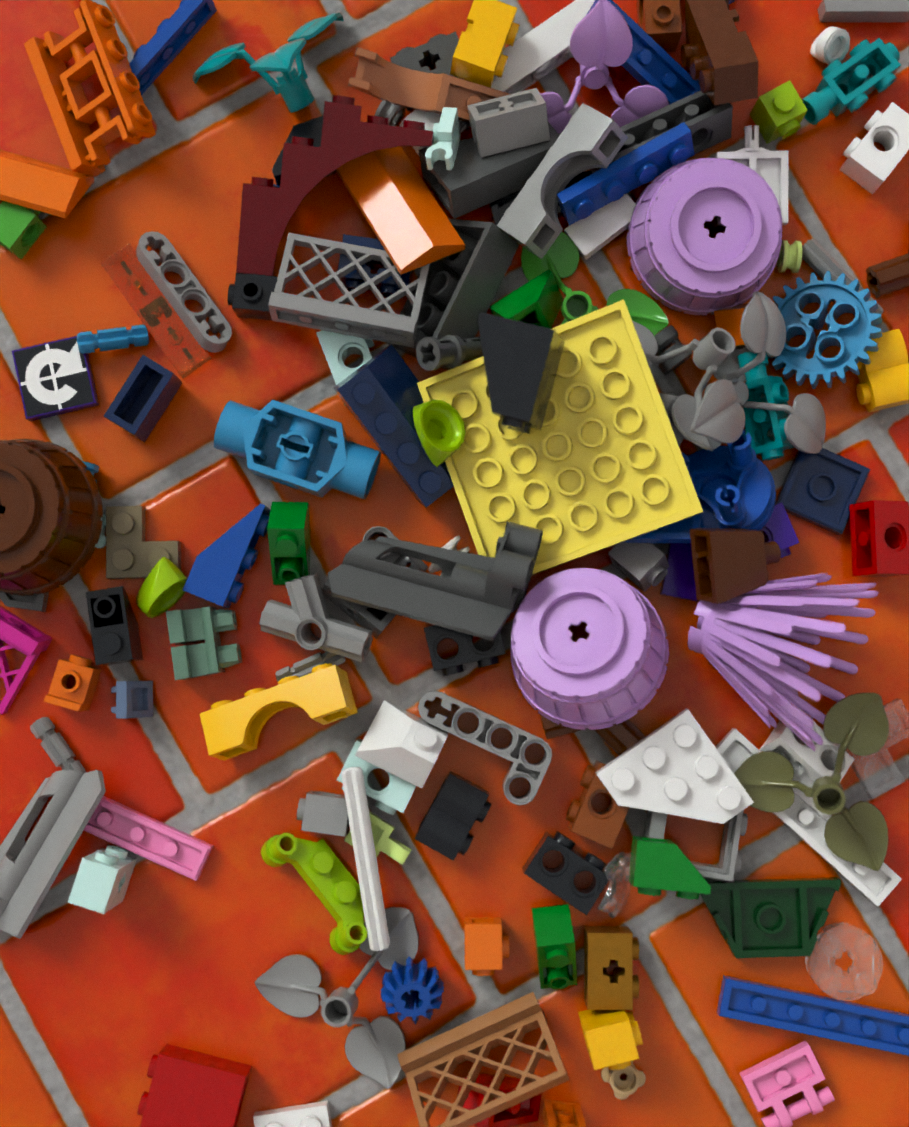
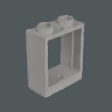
(730, 857)

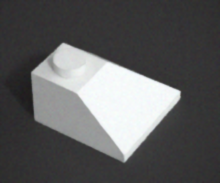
(402, 744)

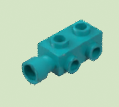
(847, 84)
(762, 422)

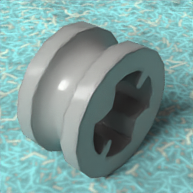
(390, 111)

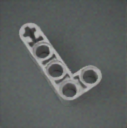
(482, 738)

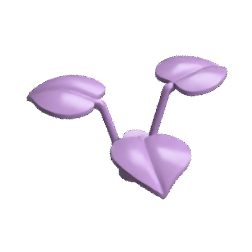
(596, 43)

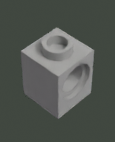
(640, 563)
(323, 813)

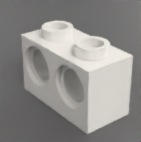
(807, 764)

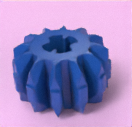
(412, 990)

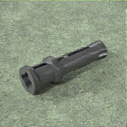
(448, 351)

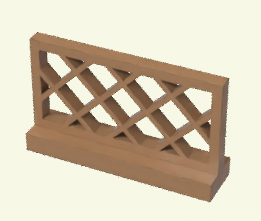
(473, 1043)

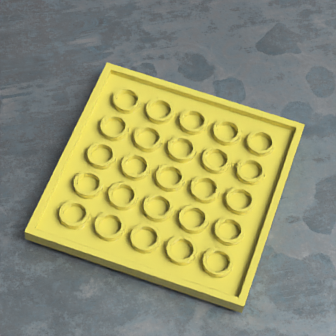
(595, 468)

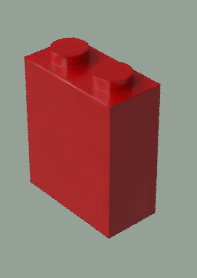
(193, 1090)

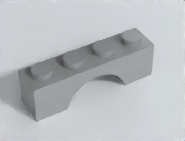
(584, 144)

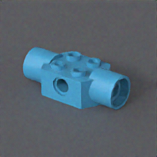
(297, 449)

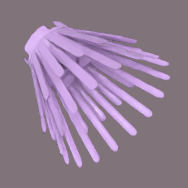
(756, 664)

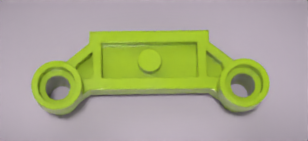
(328, 881)

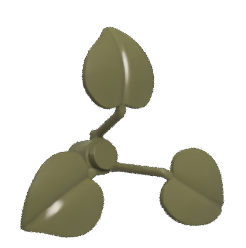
(852, 833)

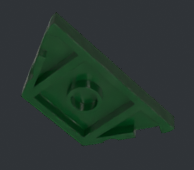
(771, 914)

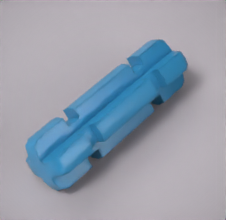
(112, 339)

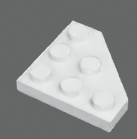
(676, 774)

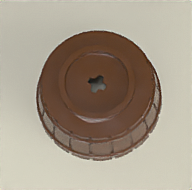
(48, 516)

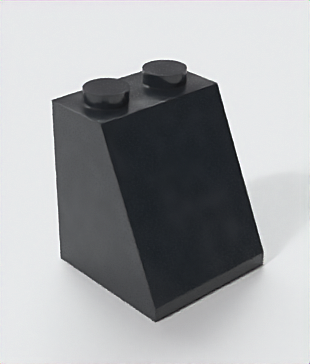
(519, 369)

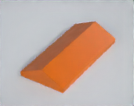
(41, 184)
(400, 208)

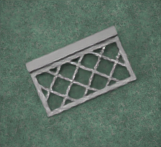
(337, 315)

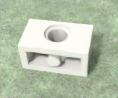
(868, 164)

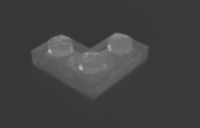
(878, 771)

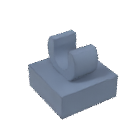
(133, 699)

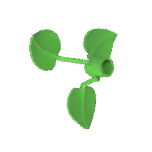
(563, 261)

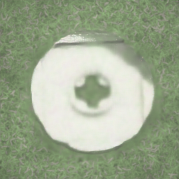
(863, 974)

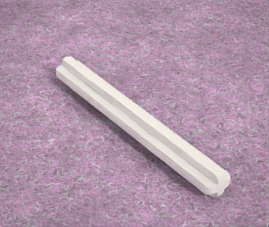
(365, 858)

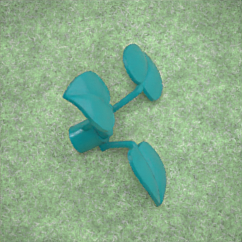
(290, 82)

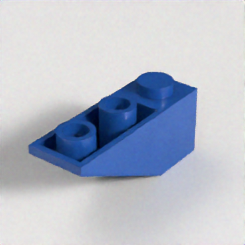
(221, 566)

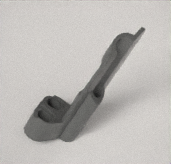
(470, 596)

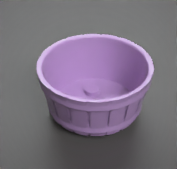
(674, 250)
(595, 678)

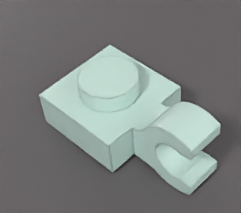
(445, 139)

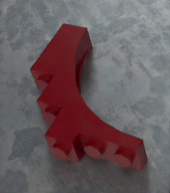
(343, 138)

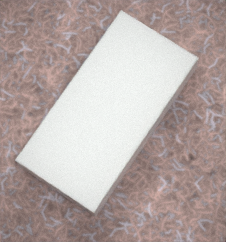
(601, 226)

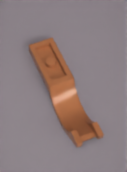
(416, 88)

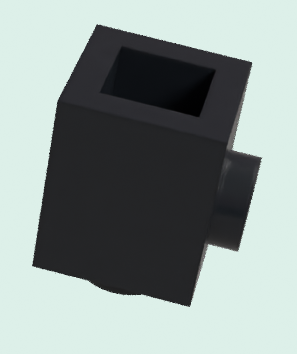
(251, 295)

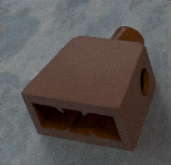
(730, 562)

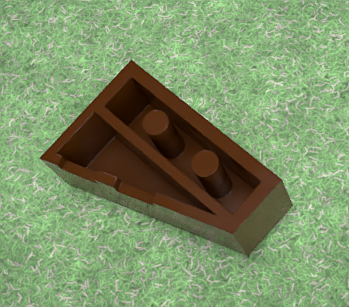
(718, 53)

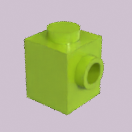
(779, 112)

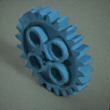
(852, 338)

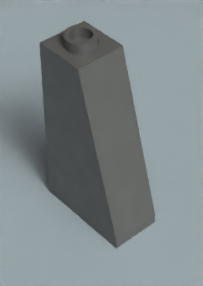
(482, 180)

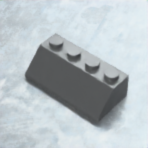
(462, 283)

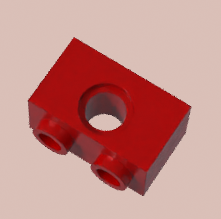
(879, 538)

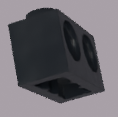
(466, 654)
(561, 879)

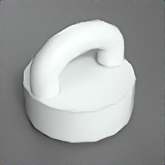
(831, 45)

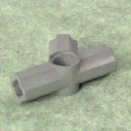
(309, 607)

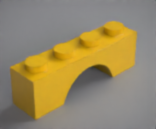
(235, 725)

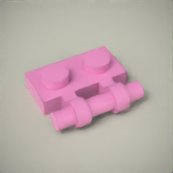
(783, 1077)

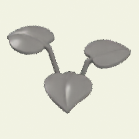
(713, 353)
(721, 408)
(370, 1047)

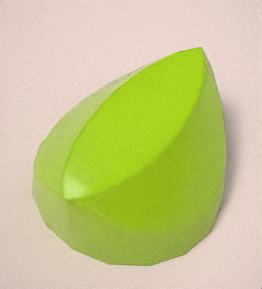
(438, 429)
(161, 588)

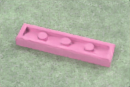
(149, 838)

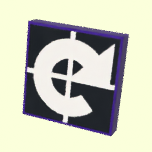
(54, 379)

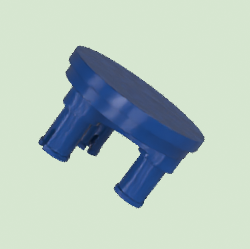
(732, 486)

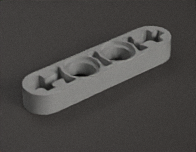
(178, 293)

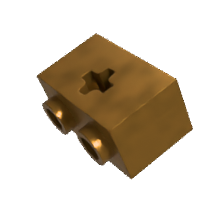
(600, 947)

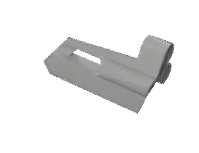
(33, 865)

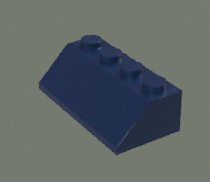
(382, 401)

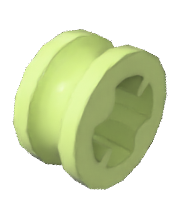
(790, 256)

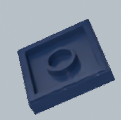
(822, 488)

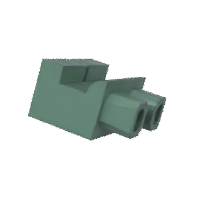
(197, 626)

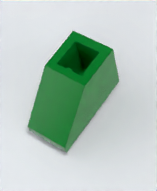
(532, 303)
(289, 541)
(661, 865)
(555, 946)

